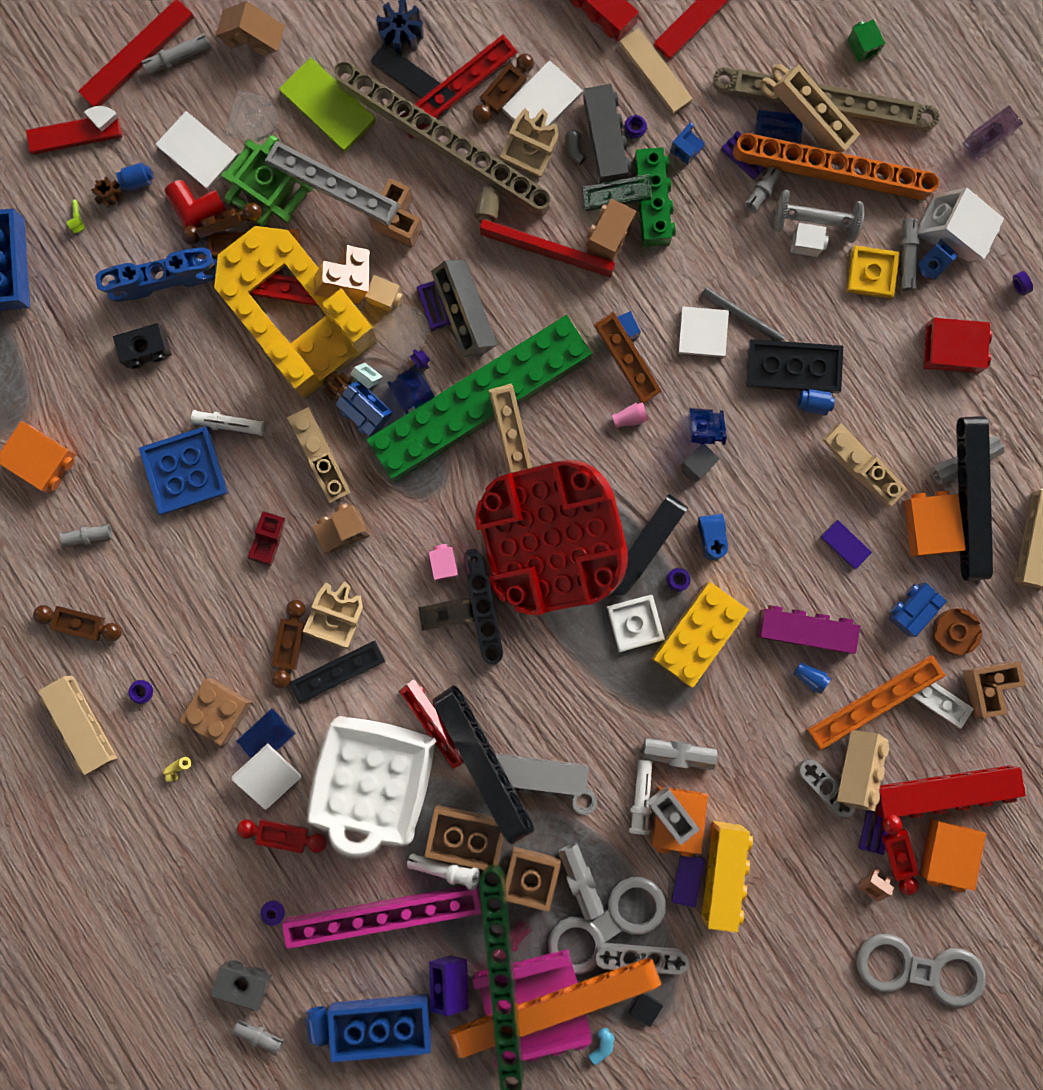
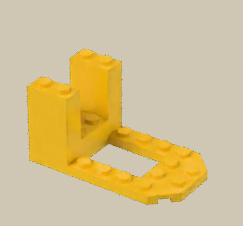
(323, 347)

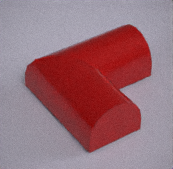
(188, 209)

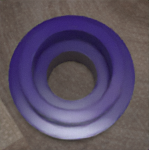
(638, 121)
(420, 359)
(685, 579)
(134, 688)
(277, 907)

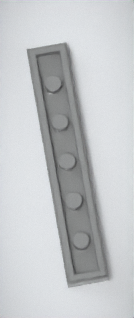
(332, 183)

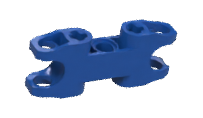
(140, 280)

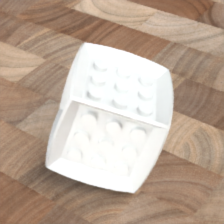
(370, 783)

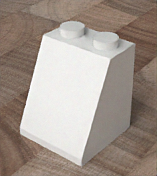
(961, 222)

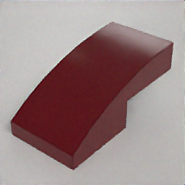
(267, 538)

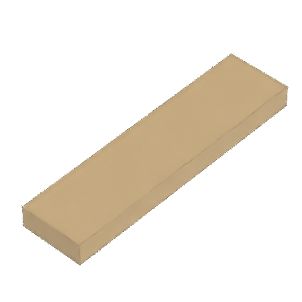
(655, 71)
(510, 428)

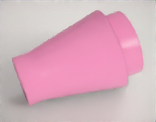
(630, 416)

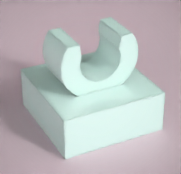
(365, 375)

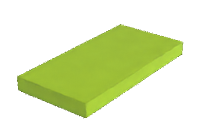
(327, 106)

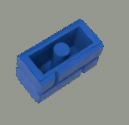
(363, 408)
(916, 609)

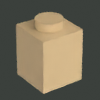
(384, 294)

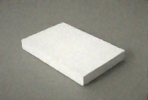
(545, 90)
(196, 150)

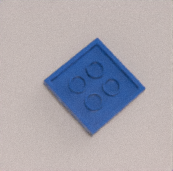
(183, 470)

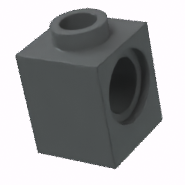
(699, 463)

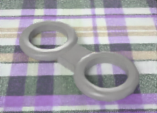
(611, 921)
(921, 970)

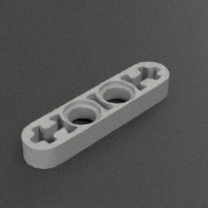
(641, 952)

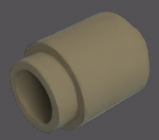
(487, 205)

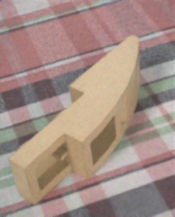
(319, 454)
(863, 466)

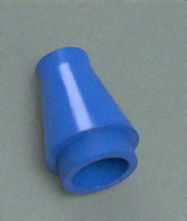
(813, 678)

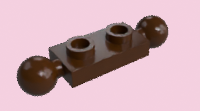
(503, 88)
(210, 225)
(77, 623)
(288, 644)

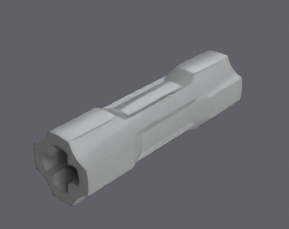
(948, 471)

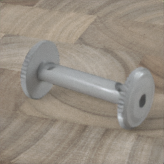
(819, 216)

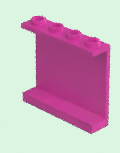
(534, 979)

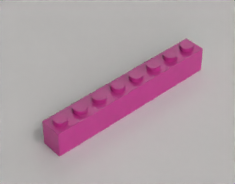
(381, 916)

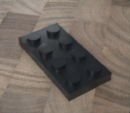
(794, 366)

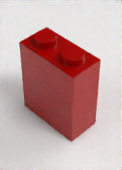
(957, 345)

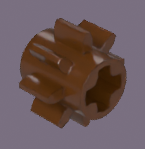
(103, 194)
(336, 385)

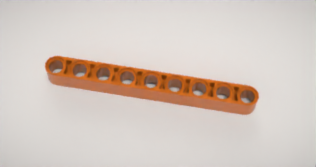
(845, 163)
(561, 1005)

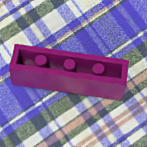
(807, 630)

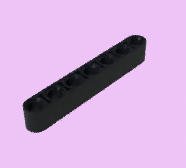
(975, 497)
(483, 765)

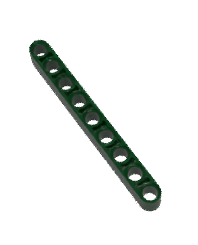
(502, 991)

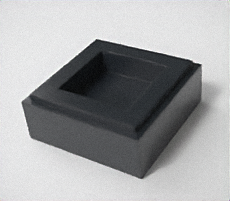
(646, 1009)

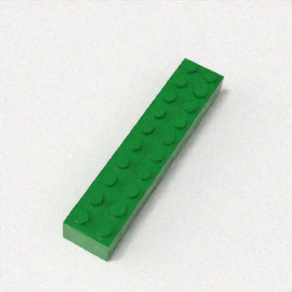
(467, 404)

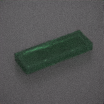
(623, 190)

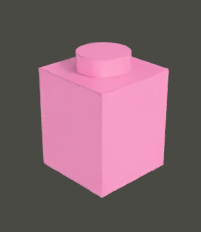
(443, 562)

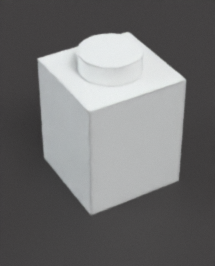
(809, 240)

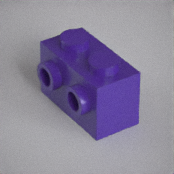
(448, 985)

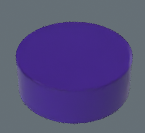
(1022, 283)

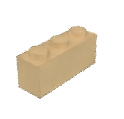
(863, 770)

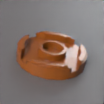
(957, 631)

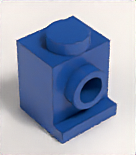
(942, 254)

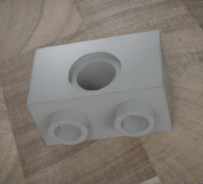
(673, 815)

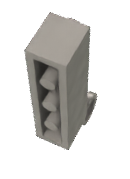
(548, 777)

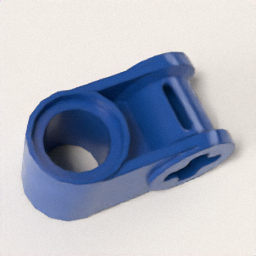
(713, 530)

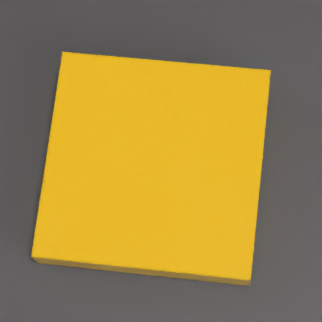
(872, 272)

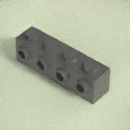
(605, 133)
(464, 307)

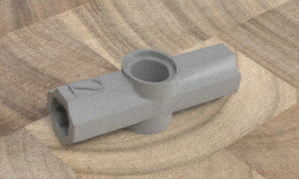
(679, 754)
(581, 881)

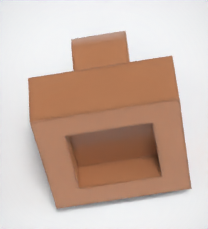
(875, 886)

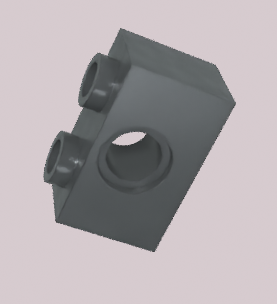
(228, 989)

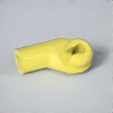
(178, 765)

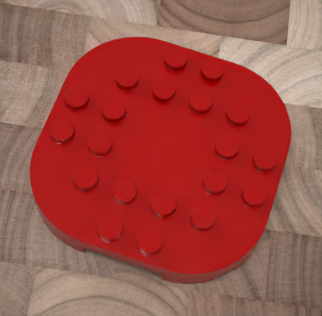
(552, 537)

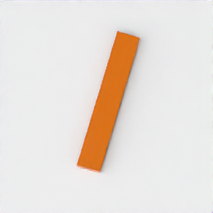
(876, 702)

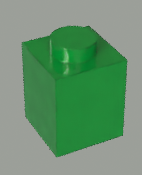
(866, 40)

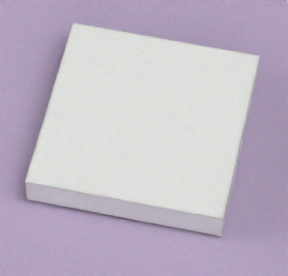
(703, 332)
(635, 623)
(266, 776)

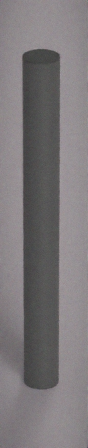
(742, 314)

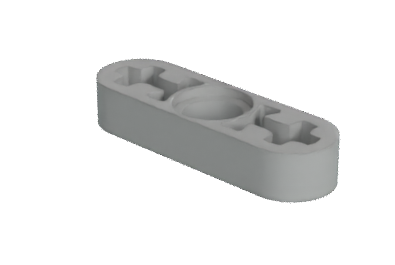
(818, 770)

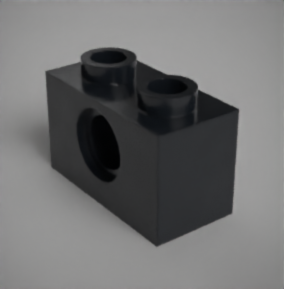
(128, 346)

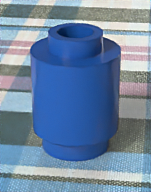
(135, 177)
(816, 402)
(317, 1026)

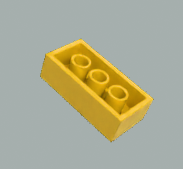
(699, 634)
(725, 876)

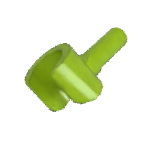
(75, 224)

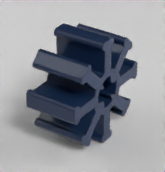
(411, 26)

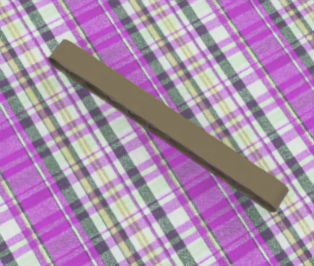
(437, 129)

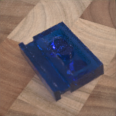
(778, 126)
(411, 389)
(706, 426)
(269, 730)

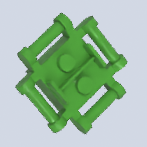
(262, 183)

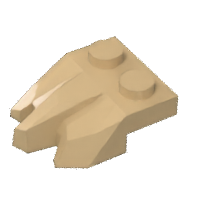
(530, 143)
(334, 616)

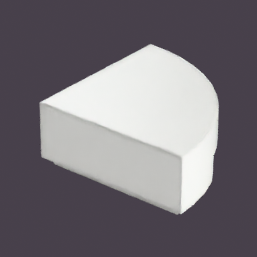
(101, 116)

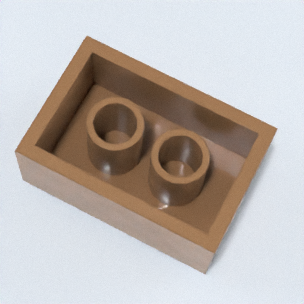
(464, 838)

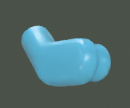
(605, 1046)

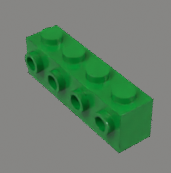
(655, 213)

